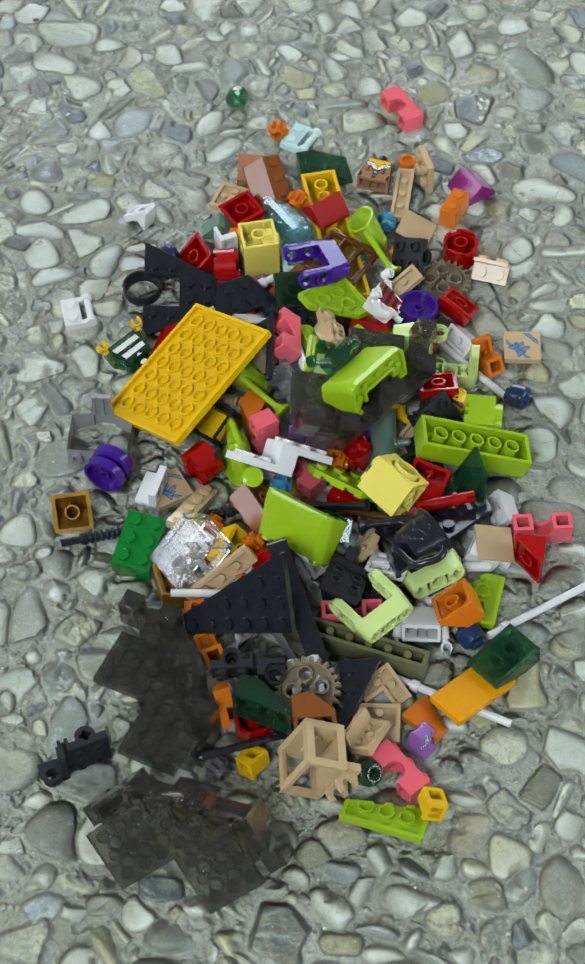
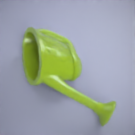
(368, 230)
(253, 380)
(237, 471)

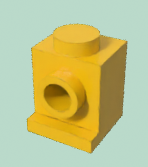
(252, 762)
(432, 804)

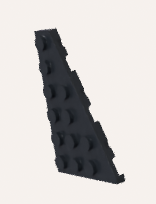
(451, 519)
(249, 605)

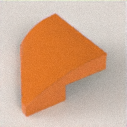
(224, 700)
(424, 711)

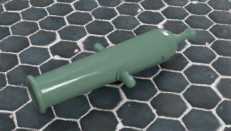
(385, 440)

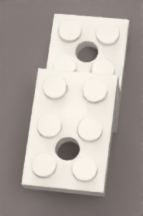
(279, 456)

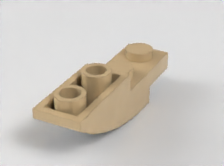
(327, 327)

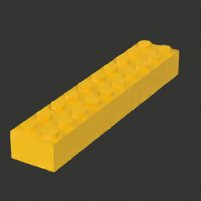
(316, 186)

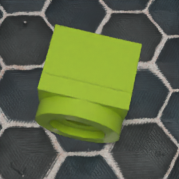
(483, 411)

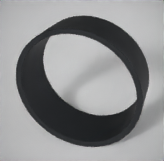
(138, 276)

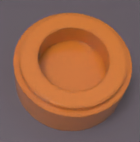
(407, 161)

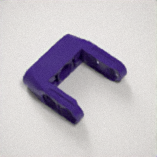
(330, 257)

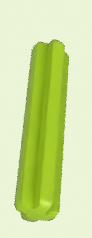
(311, 350)

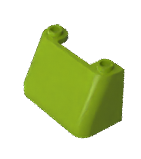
(352, 383)
(303, 526)

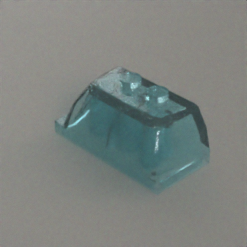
(288, 223)

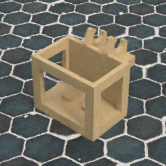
(324, 753)

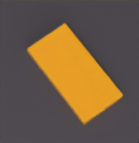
(466, 696)

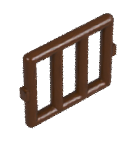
(360, 247)

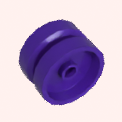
(418, 304)
(108, 467)

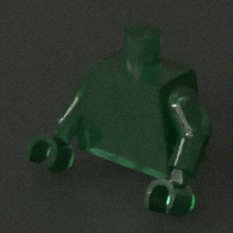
(336, 356)

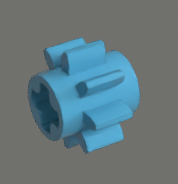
(386, 221)
(282, 482)

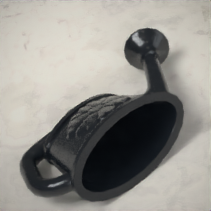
(415, 539)

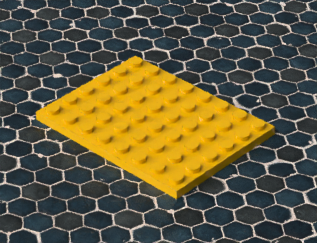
(188, 373)

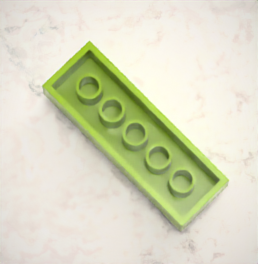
(452, 441)

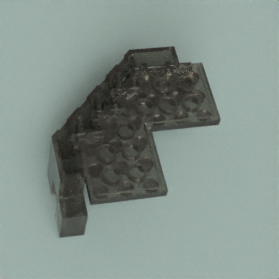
(338, 429)
(171, 681)
(190, 823)

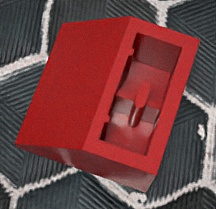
(435, 475)

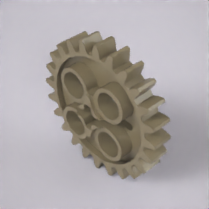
(443, 275)
(293, 679)

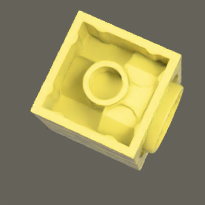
(259, 247)
(392, 484)

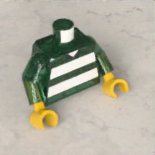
(129, 351)

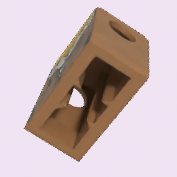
(375, 175)

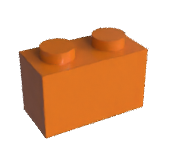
(454, 208)

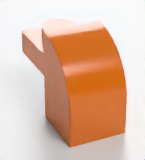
(489, 361)
(207, 649)

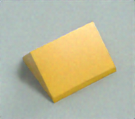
(211, 422)

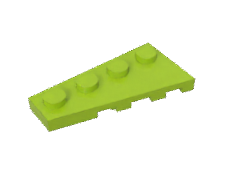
(386, 819)

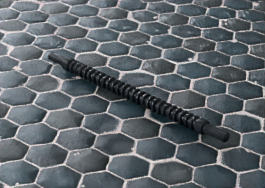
(84, 538)

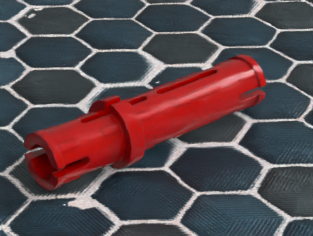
(447, 501)

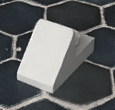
(143, 214)

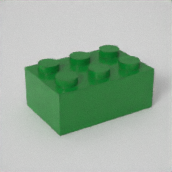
(136, 543)

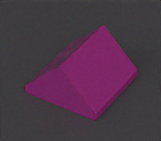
(471, 182)

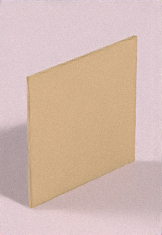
(415, 226)
(494, 543)

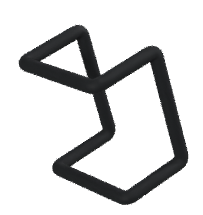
(233, 412)

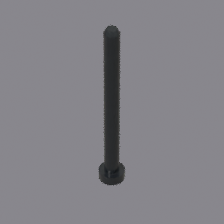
(271, 313)
(364, 505)
(241, 746)

